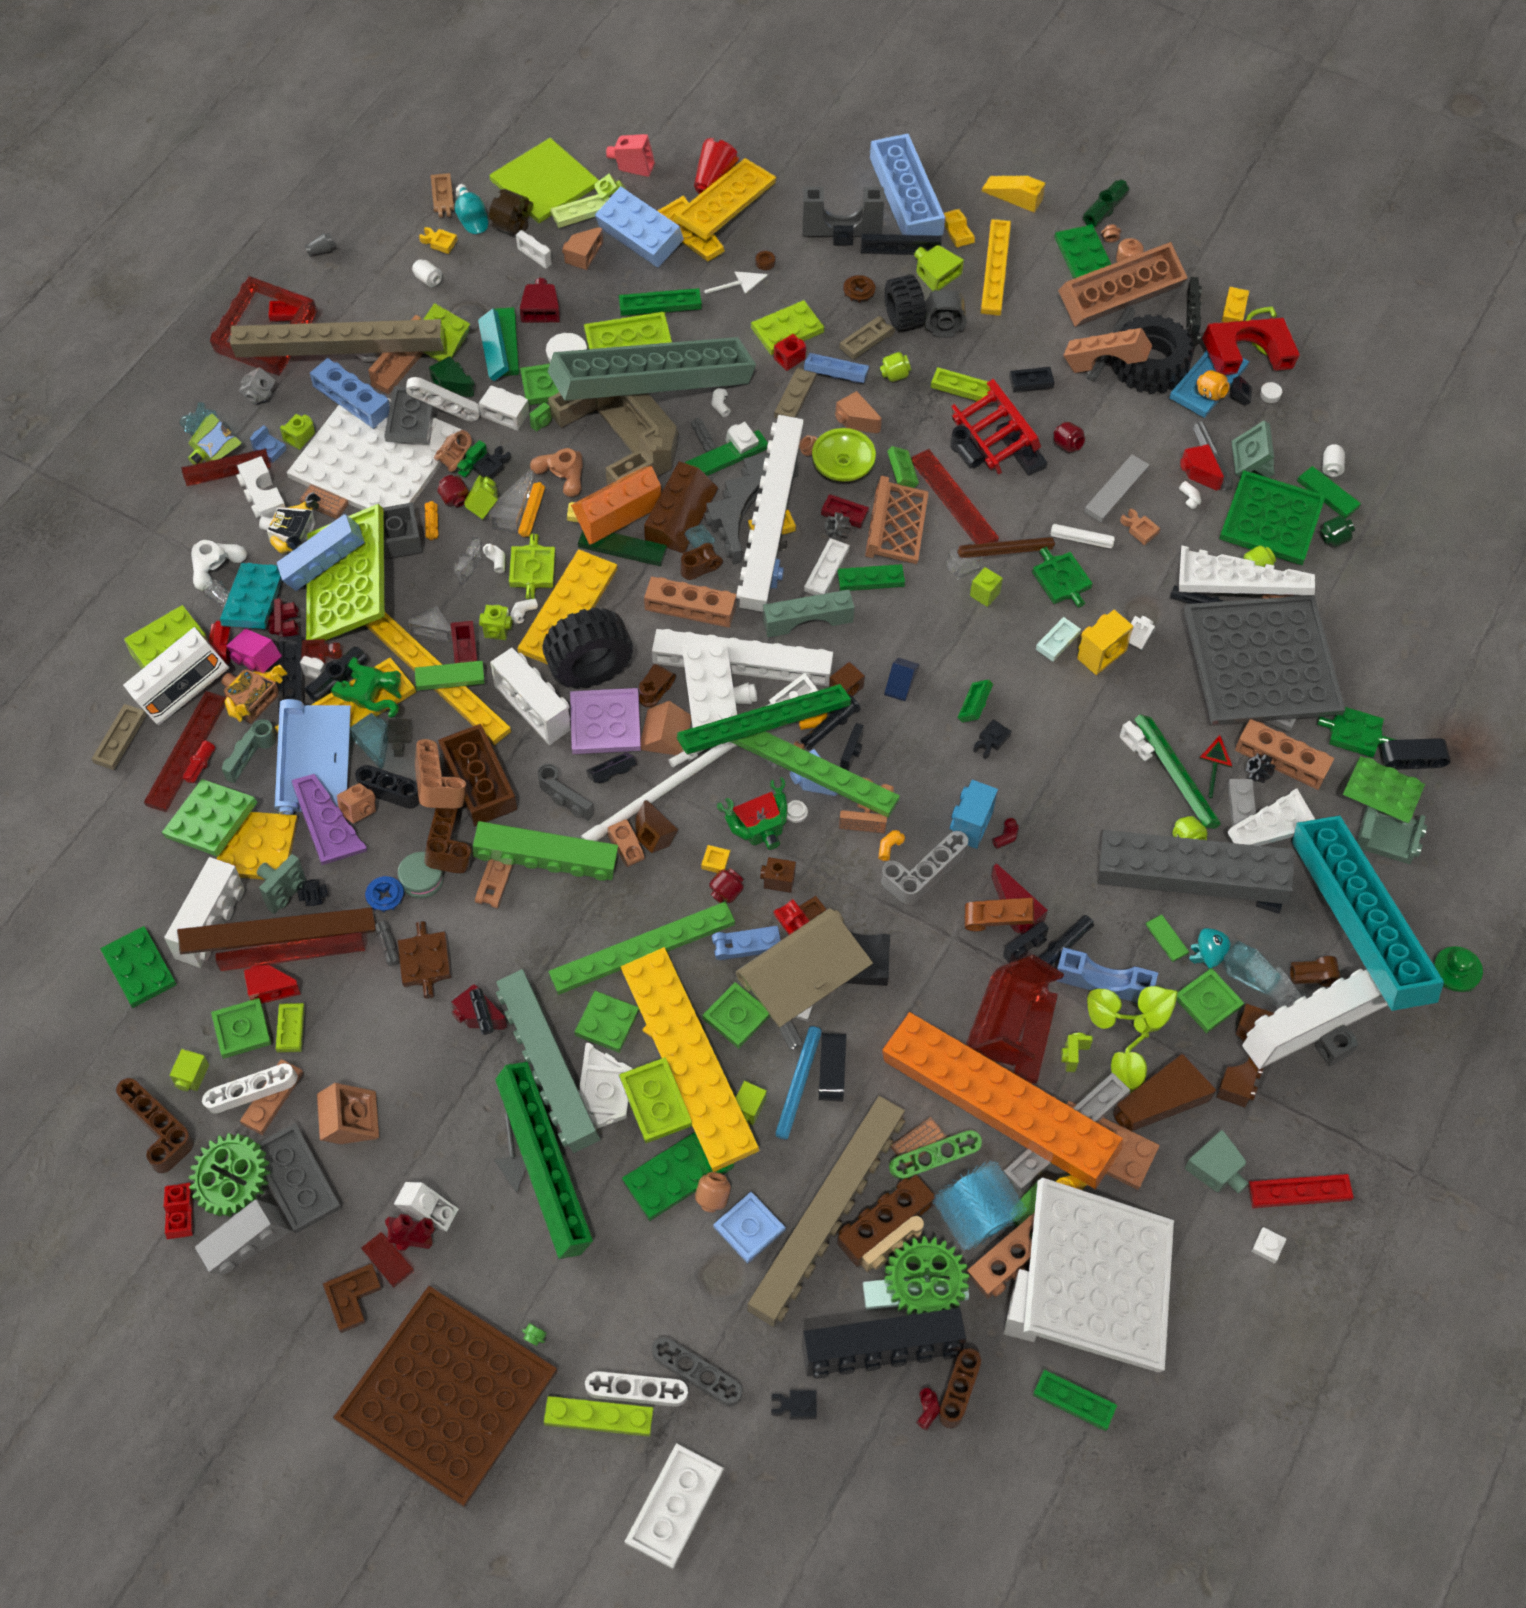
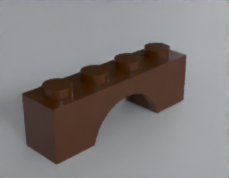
(1238, 1081)

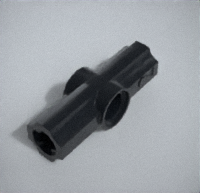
(324, 683)

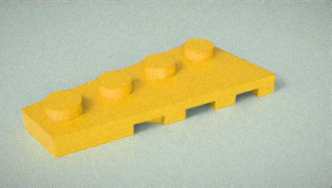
(707, 248)

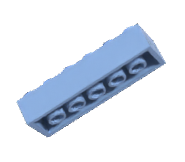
(907, 186)

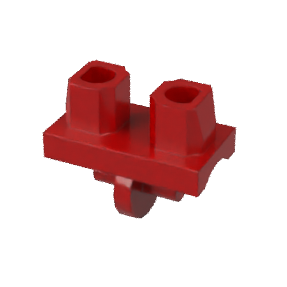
(791, 916)

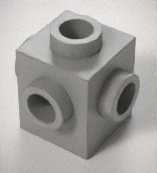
(256, 386)

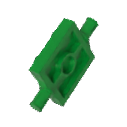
(1062, 577)
(1355, 731)

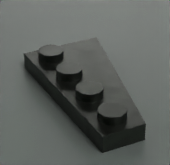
(1193, 316)

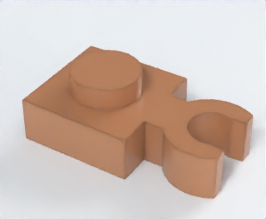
(1141, 529)

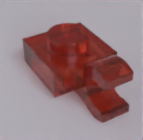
(319, 649)

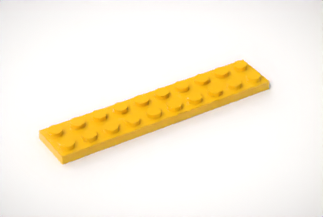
(691, 1059)

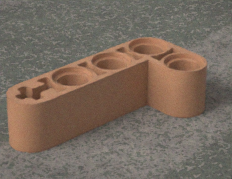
(434, 789)

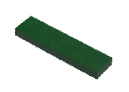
(627, 548)

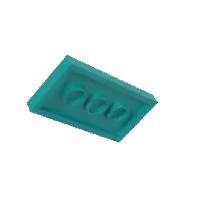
(252, 596)

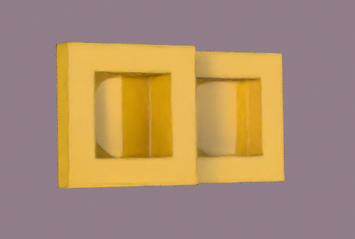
(957, 228)

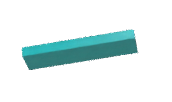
(493, 345)

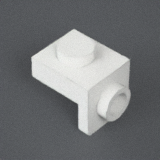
(741, 437)

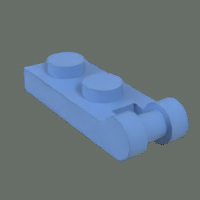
(745, 942)

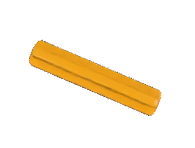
(531, 509)

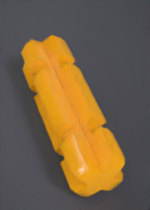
(431, 520)

